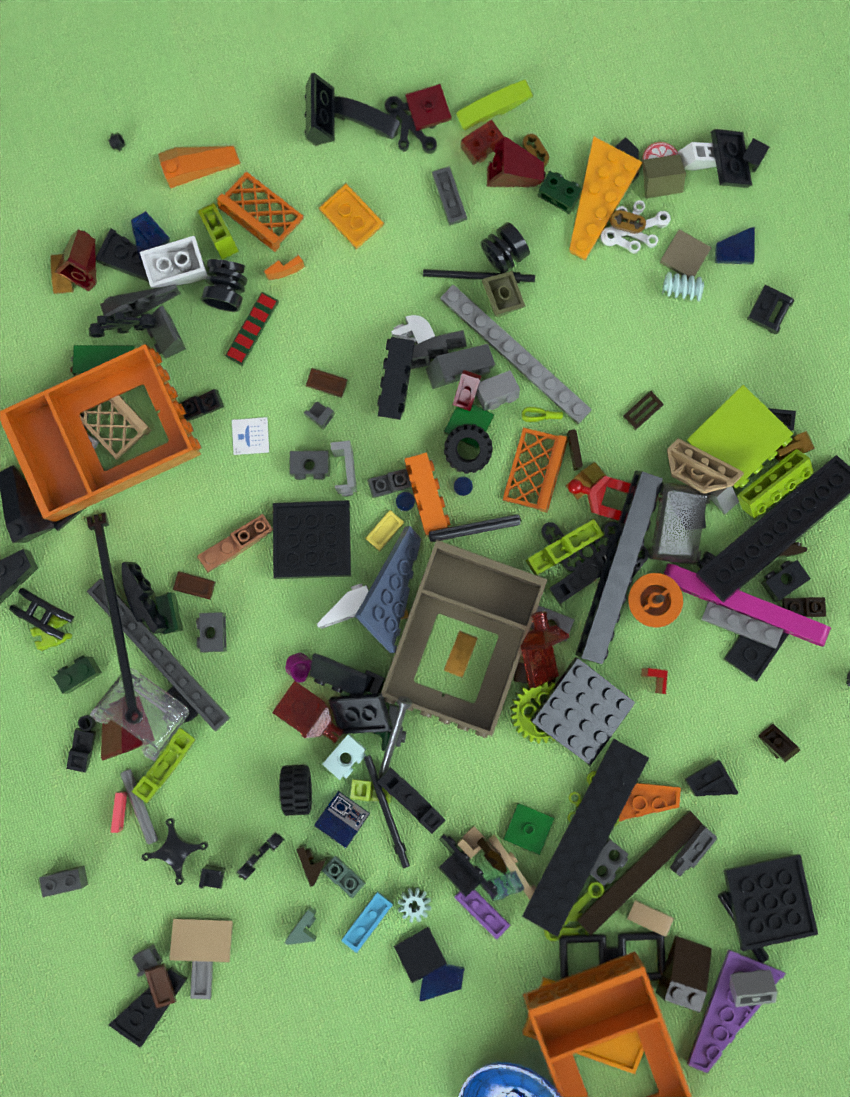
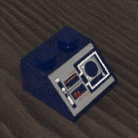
(342, 819)

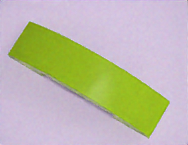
(164, 766)

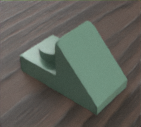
(300, 933)

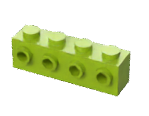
(775, 483)

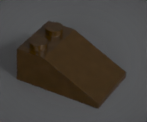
(685, 974)

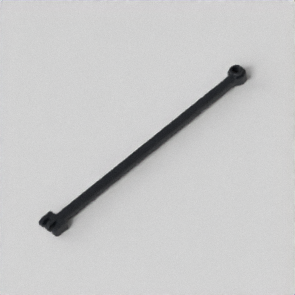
(98, 527)

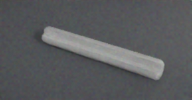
(139, 808)

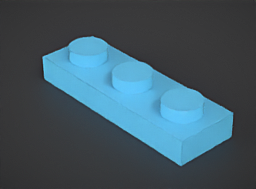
(367, 922)

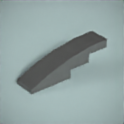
(436, 346)

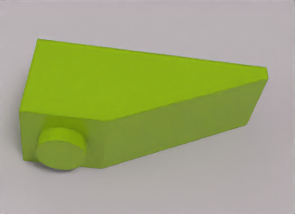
(218, 231)

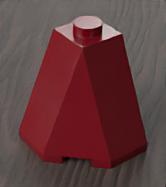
(514, 166)
(79, 260)

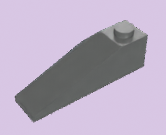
(138, 302)

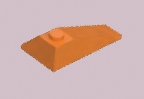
(191, 163)

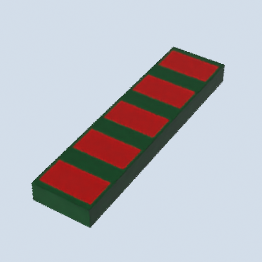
(252, 328)

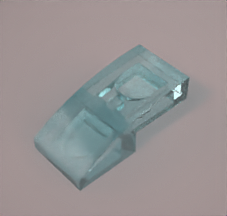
(507, 885)

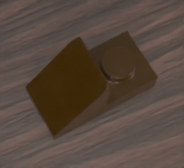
(778, 743)
(311, 869)

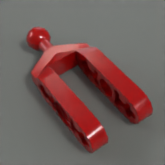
(596, 493)

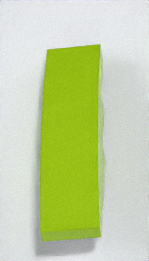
(494, 104)
(564, 547)

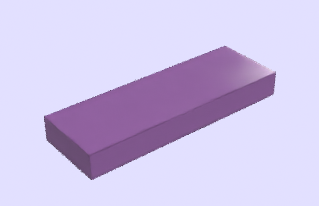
(483, 913)

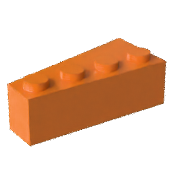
(426, 493)

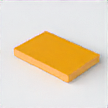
(351, 216)

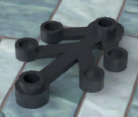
(407, 123)
(121, 323)
(272, 843)

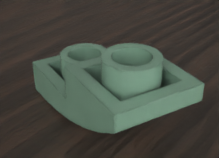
(343, 876)

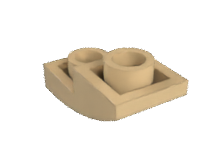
(650, 918)

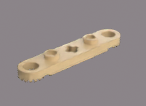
(510, 861)

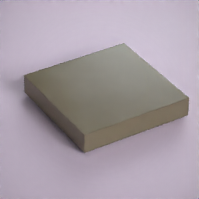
(685, 254)

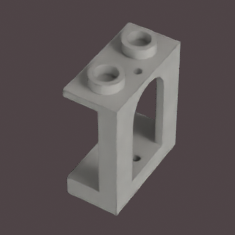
(345, 449)

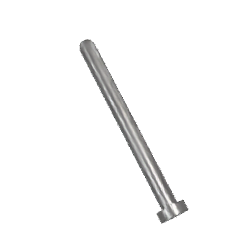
(404, 703)

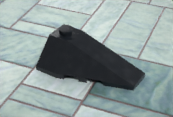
(20, 508)

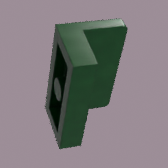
(168, 608)

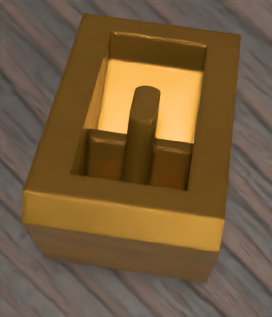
(588, 477)

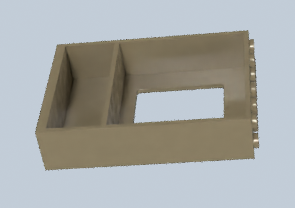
(478, 594)

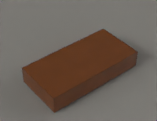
(326, 383)
(194, 585)
(160, 985)

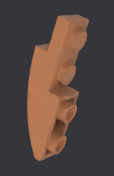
(235, 544)

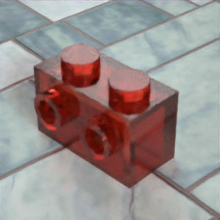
(481, 142)

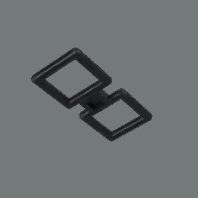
(612, 952)

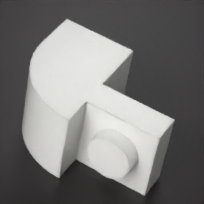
(416, 327)

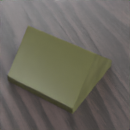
(663, 176)
(503, 293)

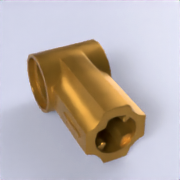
(801, 442)

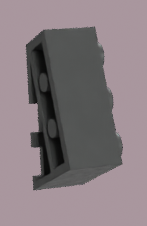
(449, 367)

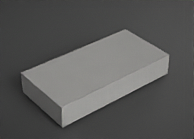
(201, 980)

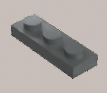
(449, 195)

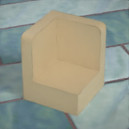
(469, 841)

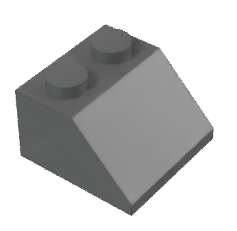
(165, 334)

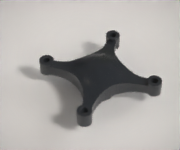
(175, 851)

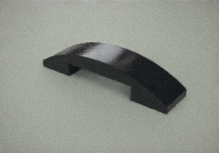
(367, 116)
(579, 578)
(411, 800)

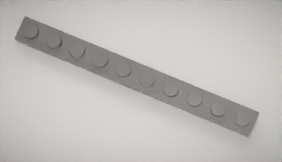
(515, 354)

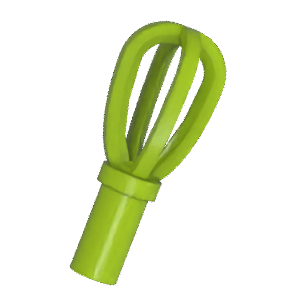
(546, 414)

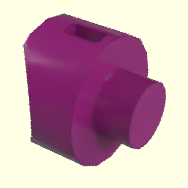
(298, 667)

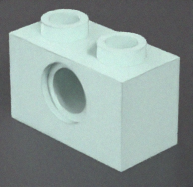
(334, 762)

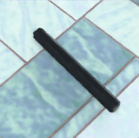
(474, 528)

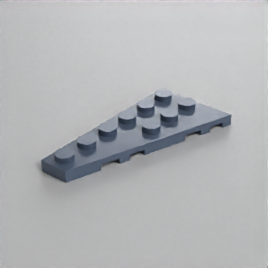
(390, 591)

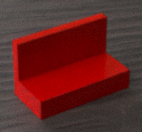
(661, 678)

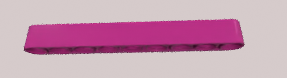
(753, 607)

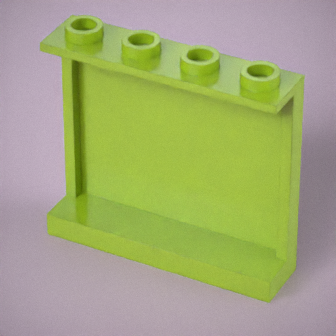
(742, 434)

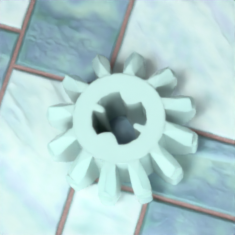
(408, 907)

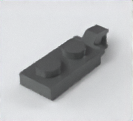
(693, 850)

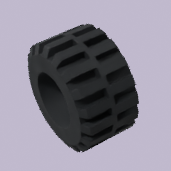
(456, 460)
(295, 790)

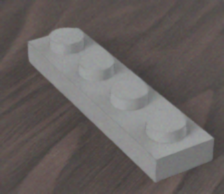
(742, 625)

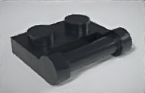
(765, 305)

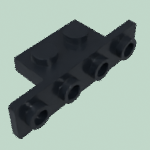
(462, 872)

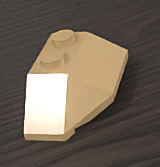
(700, 468)

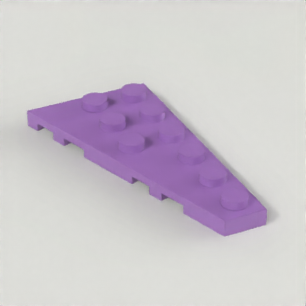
(721, 1017)

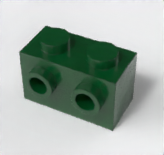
(559, 192)
(78, 674)

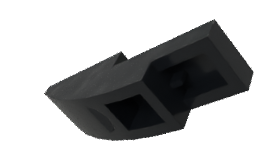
(137, 592)

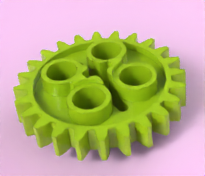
(522, 720)

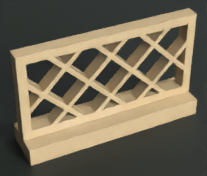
(128, 414)

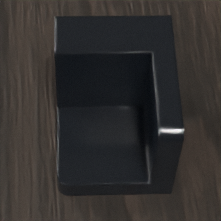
(755, 153)
(378, 681)
(212, 877)

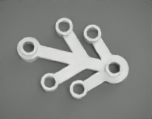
(618, 234)

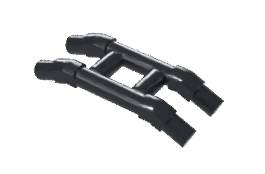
(43, 623)

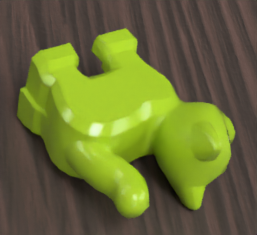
(48, 640)

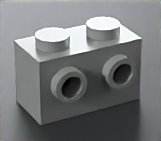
(497, 391)
(753, 988)

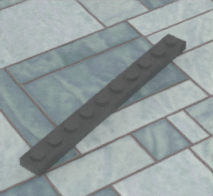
(164, 660)

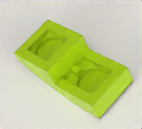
(365, 791)

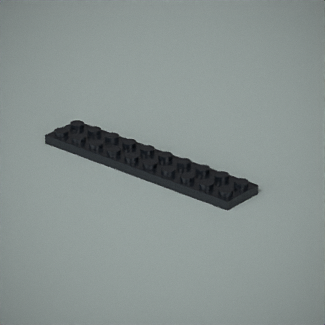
(777, 530)
(585, 837)

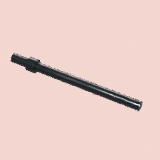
(474, 275)
(399, 846)

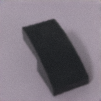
(81, 750)

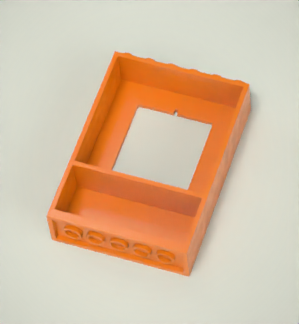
(56, 446)
(598, 1008)

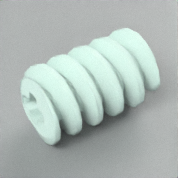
(684, 286)

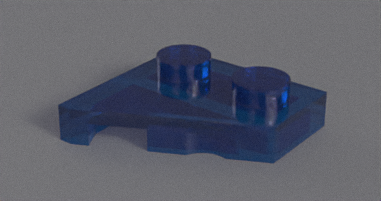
(147, 233)
(737, 248)
(442, 981)

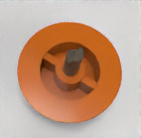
(655, 600)

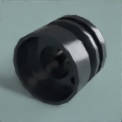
(505, 247)
(224, 289)

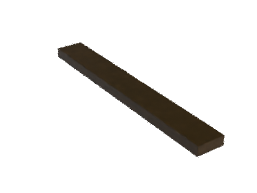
(639, 872)

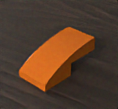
(279, 271)

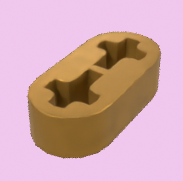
(539, 148)
(628, 217)

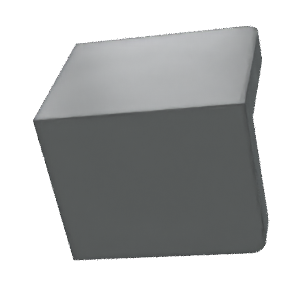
(320, 415)
(147, 958)

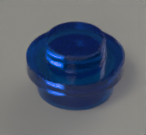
(463, 486)
(405, 501)

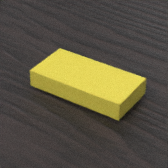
(384, 530)

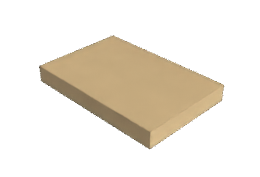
(201, 940)

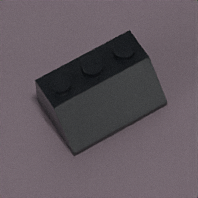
(319, 110)
(339, 676)

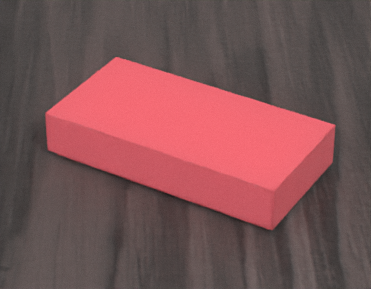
(119, 811)

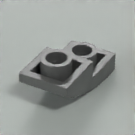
(389, 483)
(402, 734)

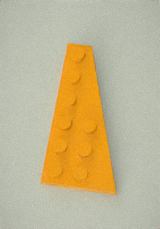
(605, 184)

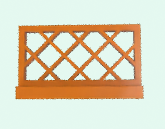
(252, 224)
(550, 476)

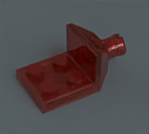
(539, 651)
(307, 713)

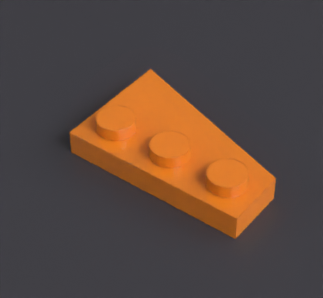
(650, 799)

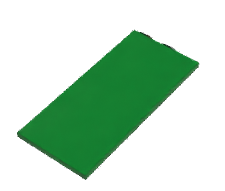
(90, 356)

